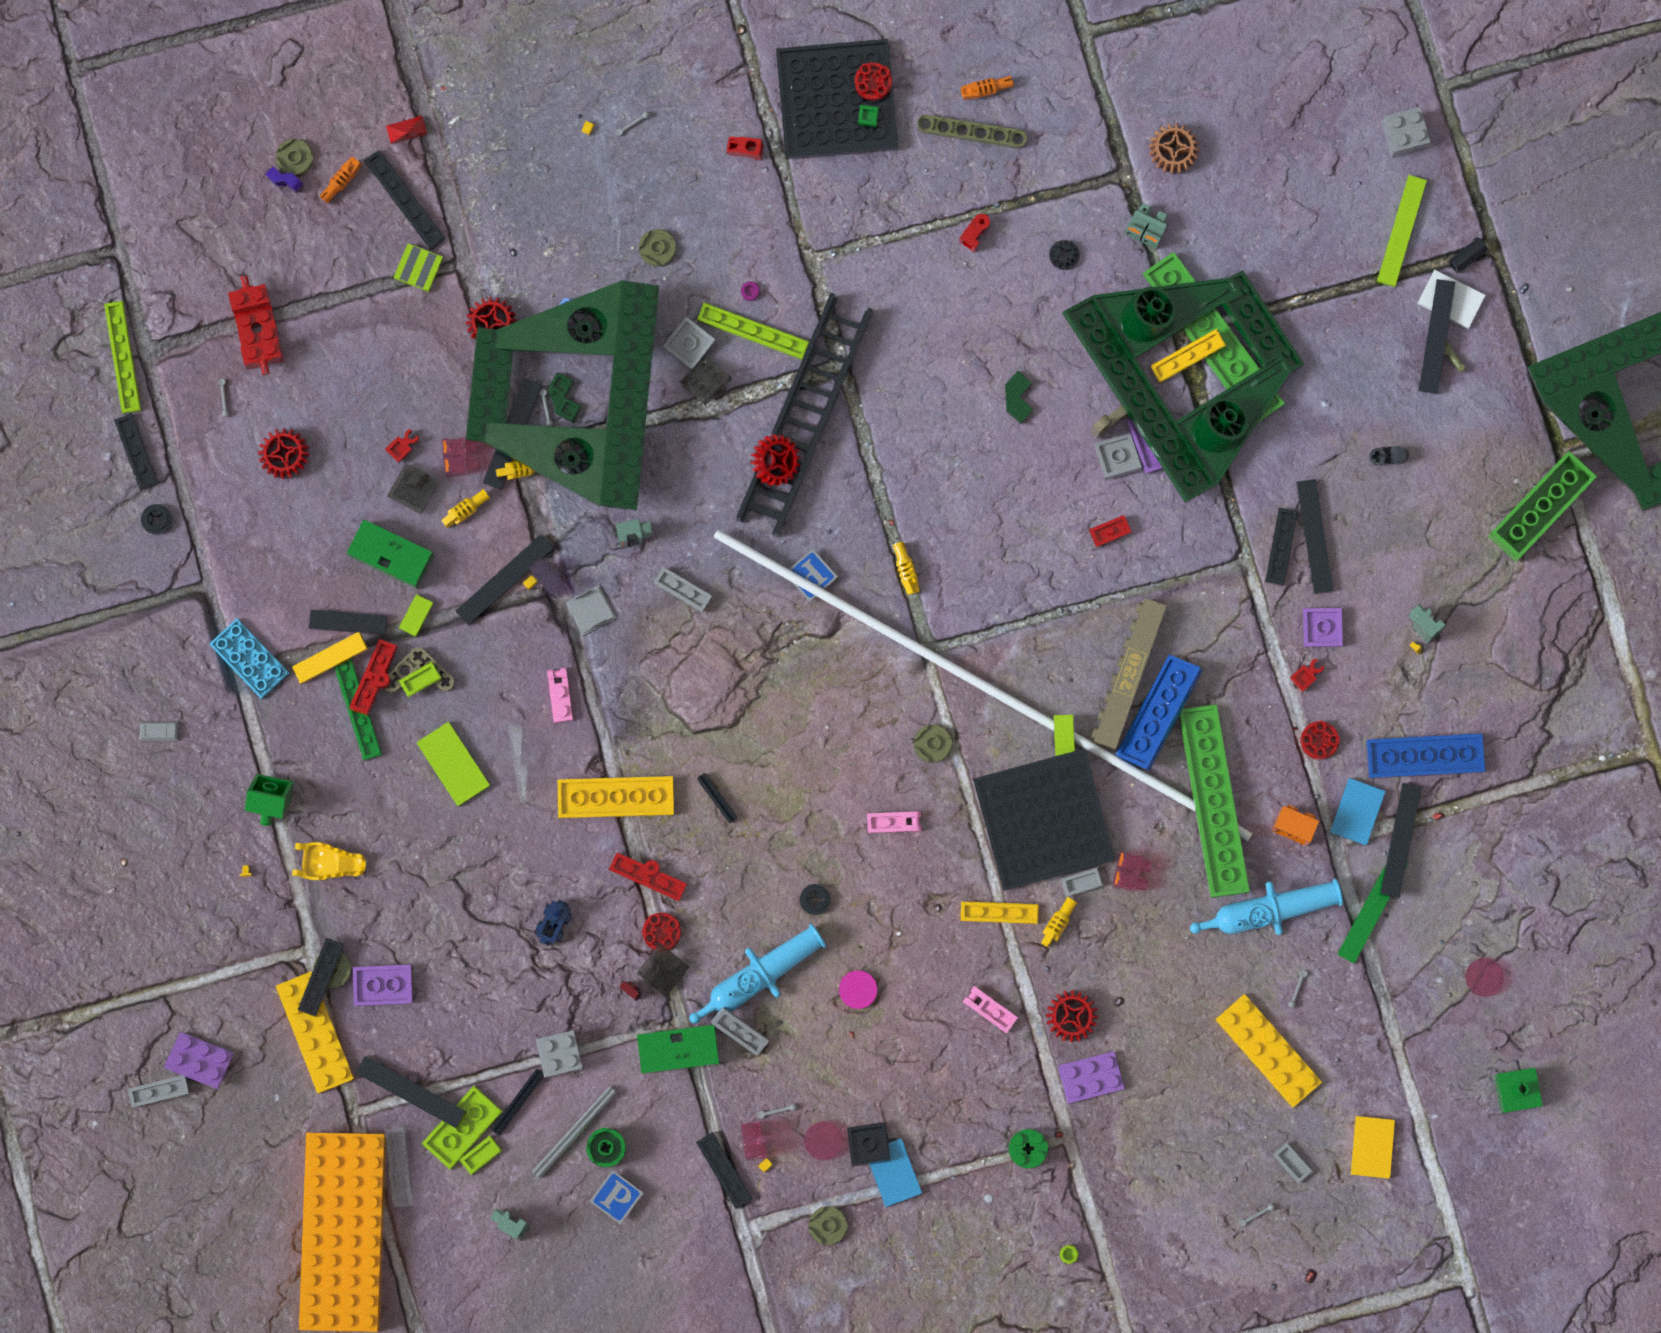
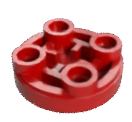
(873, 81)
(1319, 740)
(661, 929)

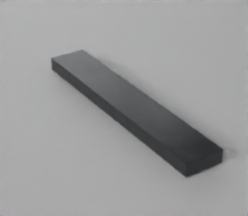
(404, 199)
(1437, 336)
(519, 415)
(1314, 536)
(503, 580)
(1400, 840)
(410, 1092)

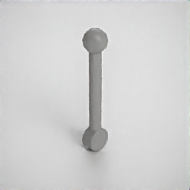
(619, 132)
(222, 383)
(543, 393)
(1303, 973)
(761, 1114)
(1271, 1207)

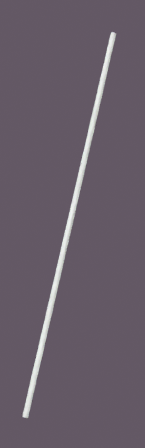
(957, 670)

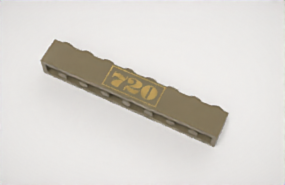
(1129, 674)

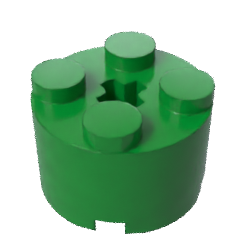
(596, 1142)
(1021, 1157)

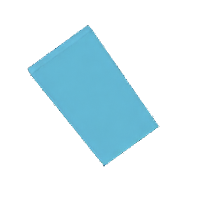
(249, 658)

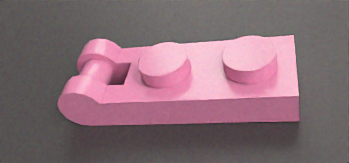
(560, 696)
(893, 822)
(990, 1010)

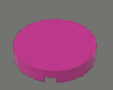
(858, 989)

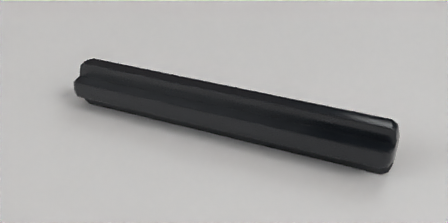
(517, 1102)

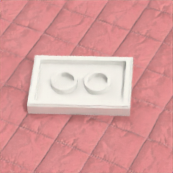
(1465, 300)

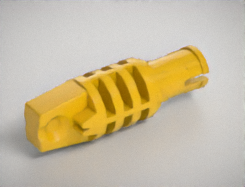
(514, 470)
(465, 509)
(906, 569)
(1058, 922)

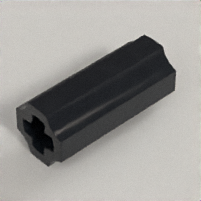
(1468, 255)

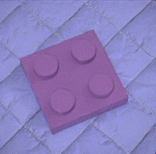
(1322, 627)

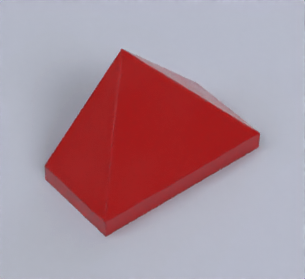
(406, 129)

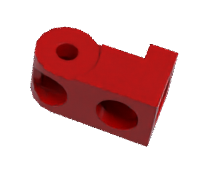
(745, 147)
(978, 226)

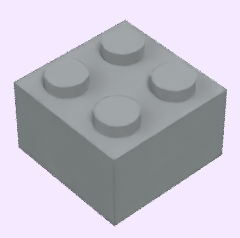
(1405, 132)
(559, 1054)

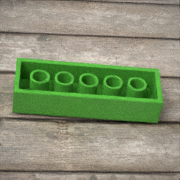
(1542, 506)

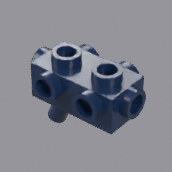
(555, 917)

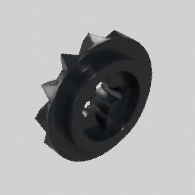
(1063, 263)
(156, 510)
(808, 893)

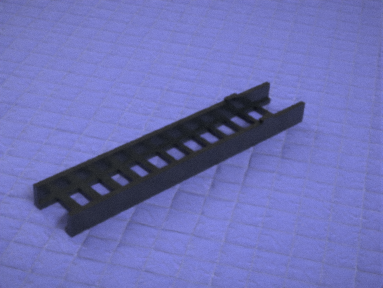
(783, 417)

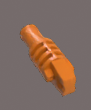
(985, 87)
(341, 179)

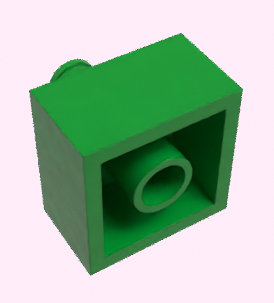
(268, 797)
(1518, 1090)

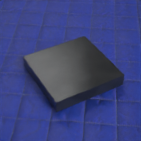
(868, 1144)

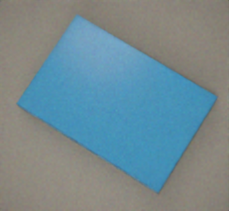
(1357, 811)
(896, 1178)

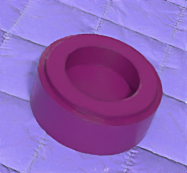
(750, 291)

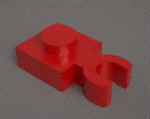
(400, 447)
(1305, 677)

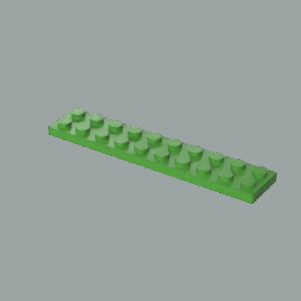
(1232, 361)
(1213, 801)

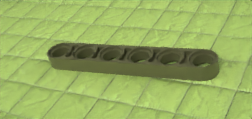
(971, 134)

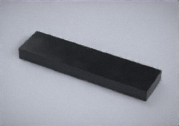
(135, 451)
(1281, 546)
(348, 622)
(320, 977)
(724, 1170)

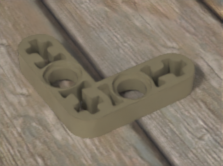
(1107, 422)
(415, 665)

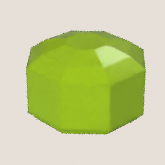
(1068, 1254)

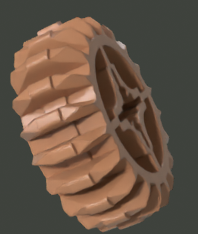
(1167, 148)

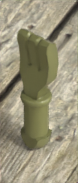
(1453, 357)

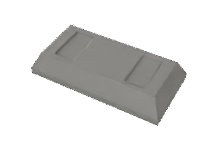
(159, 731)
(1081, 882)
(1292, 1163)

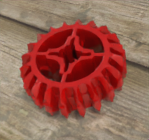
(483, 319)
(279, 437)
(786, 469)
(1086, 1006)

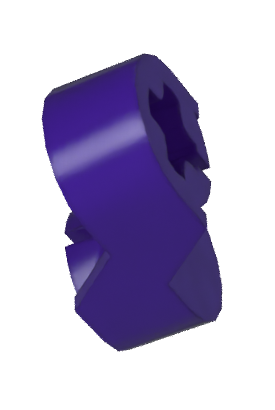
(284, 179)

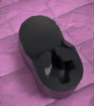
(1380, 457)

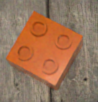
(1295, 825)

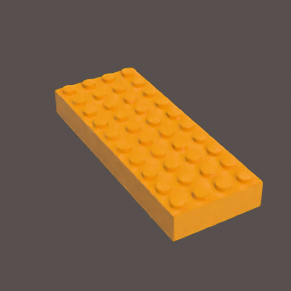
(342, 1232)

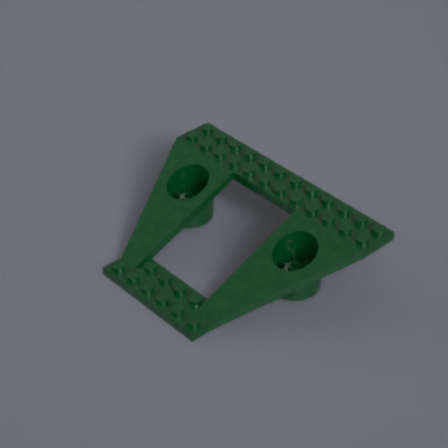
(1589, 374)
(1191, 447)
(614, 455)

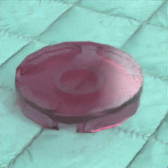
(1484, 977)
(823, 1140)

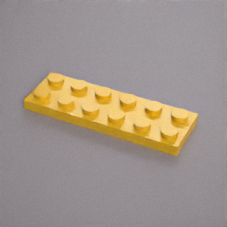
(615, 797)
(315, 1037)
(1268, 1050)

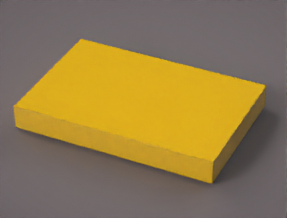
(1372, 1147)

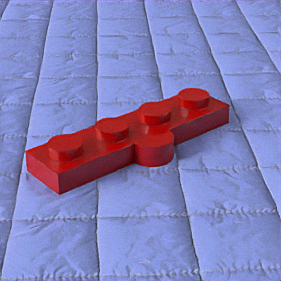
(374, 677)
(648, 876)

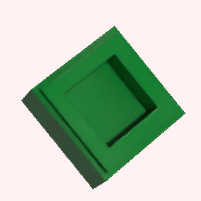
(868, 115)

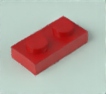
(1110, 531)

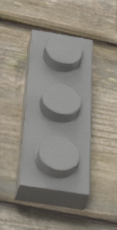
(682, 589)
(740, 1031)
(158, 1091)

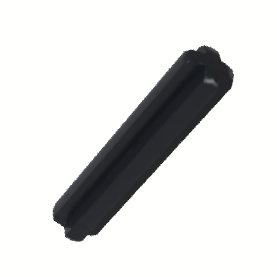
(717, 798)

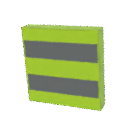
(418, 267)

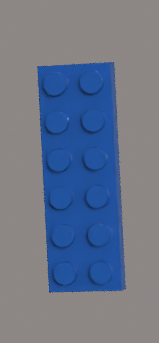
(1159, 712)
(1425, 756)

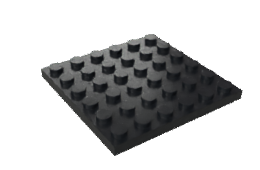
(823, 104)
(1043, 819)

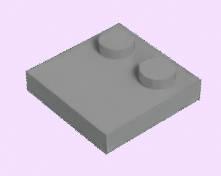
(689, 343)
(1117, 456)

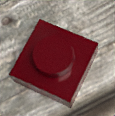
(630, 989)

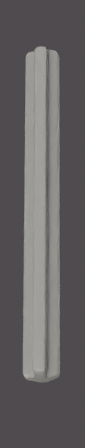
(574, 1132)

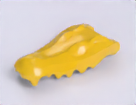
(326, 862)

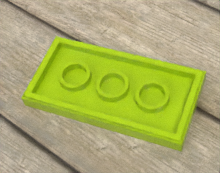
(453, 764)
(451, 1143)

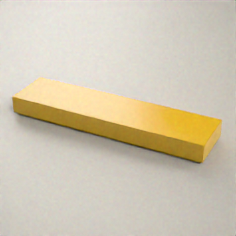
(1188, 355)
(330, 657)
(999, 912)

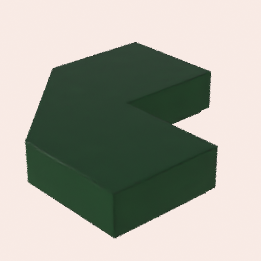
(558, 391)
(1014, 404)

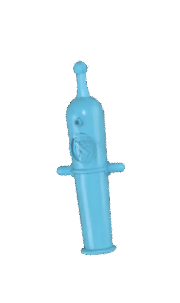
(1272, 908)
(761, 973)

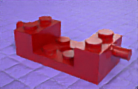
(251, 307)

